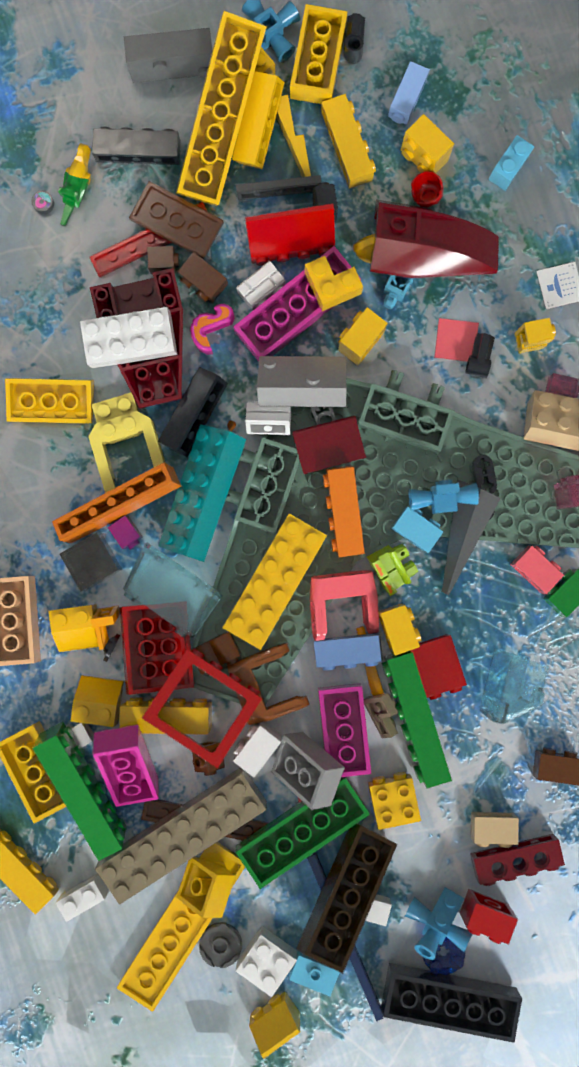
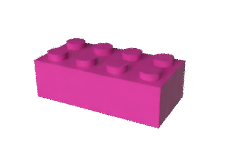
(345, 727)
(126, 765)

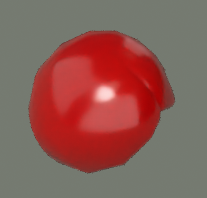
(427, 189)

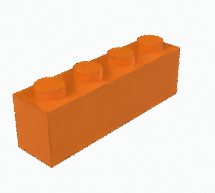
(344, 511)

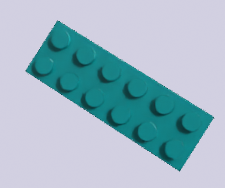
(202, 492)

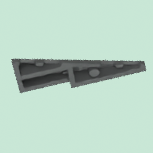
(464, 534)

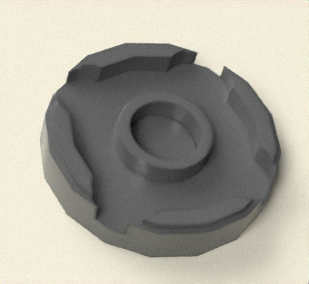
(220, 945)

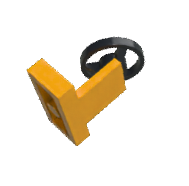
(99, 621)

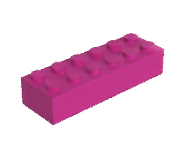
(285, 313)

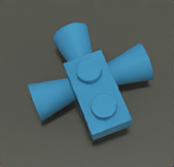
(275, 23)
(444, 496)
(439, 923)

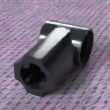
(354, 38)
(479, 361)

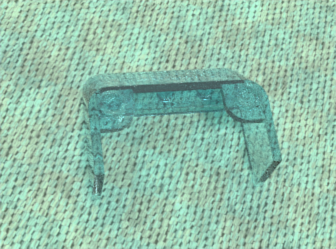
(512, 687)

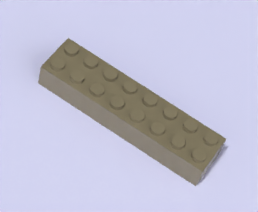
(181, 835)

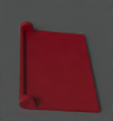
(329, 444)

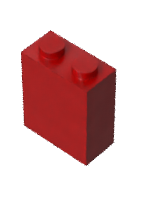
(439, 666)

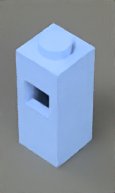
(408, 93)

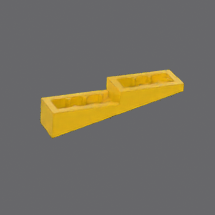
(295, 143)

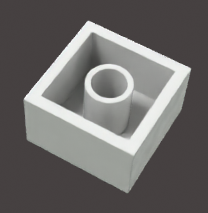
(257, 748)
(266, 961)

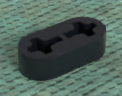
(489, 473)

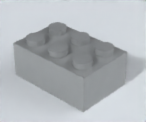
(307, 770)

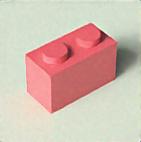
(537, 569)

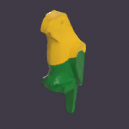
(75, 182)

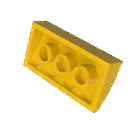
(49, 400)

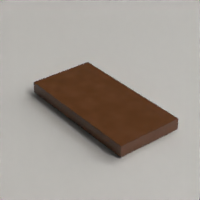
(176, 219)

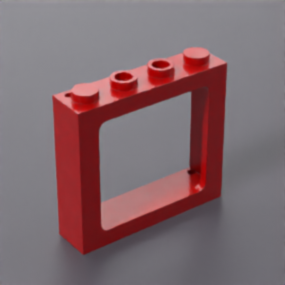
(250, 694)

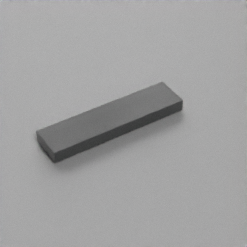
(277, 187)

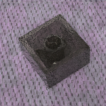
(90, 561)

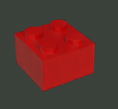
(488, 917)

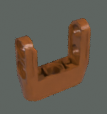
(244, 671)

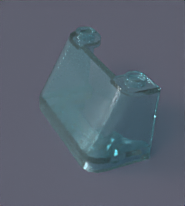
(170, 591)

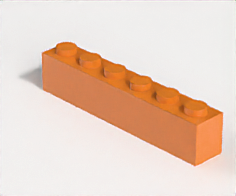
(116, 503)

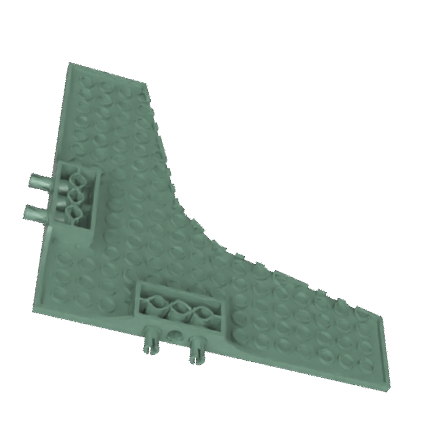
(406, 448)

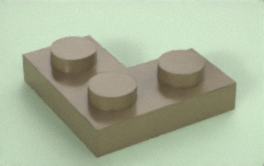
(381, 709)

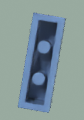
(348, 651)

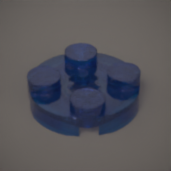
(450, 962)

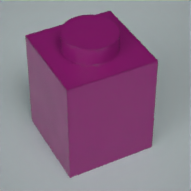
(125, 533)

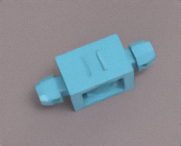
(393, 293)

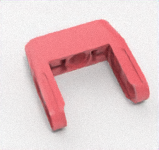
(341, 586)

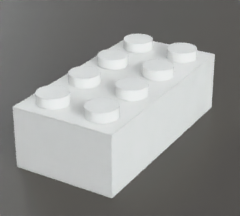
(128, 337)

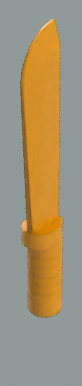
(372, 674)

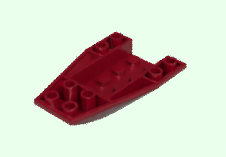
(430, 243)
(154, 379)

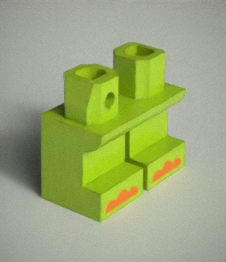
(389, 568)

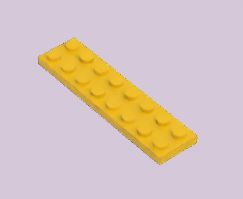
(171, 941)

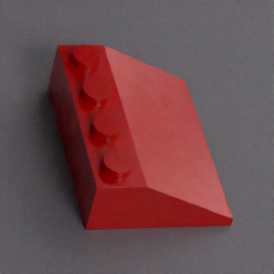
(291, 234)
(151, 650)

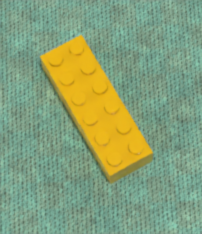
(274, 581)

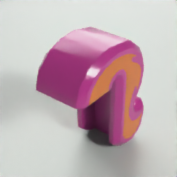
(208, 323)

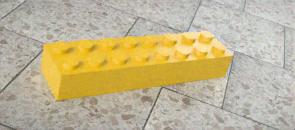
(220, 108)

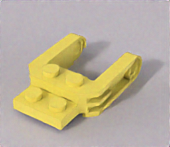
(118, 421)

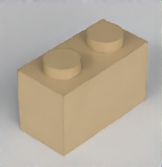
(494, 829)

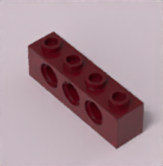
(526, 849)

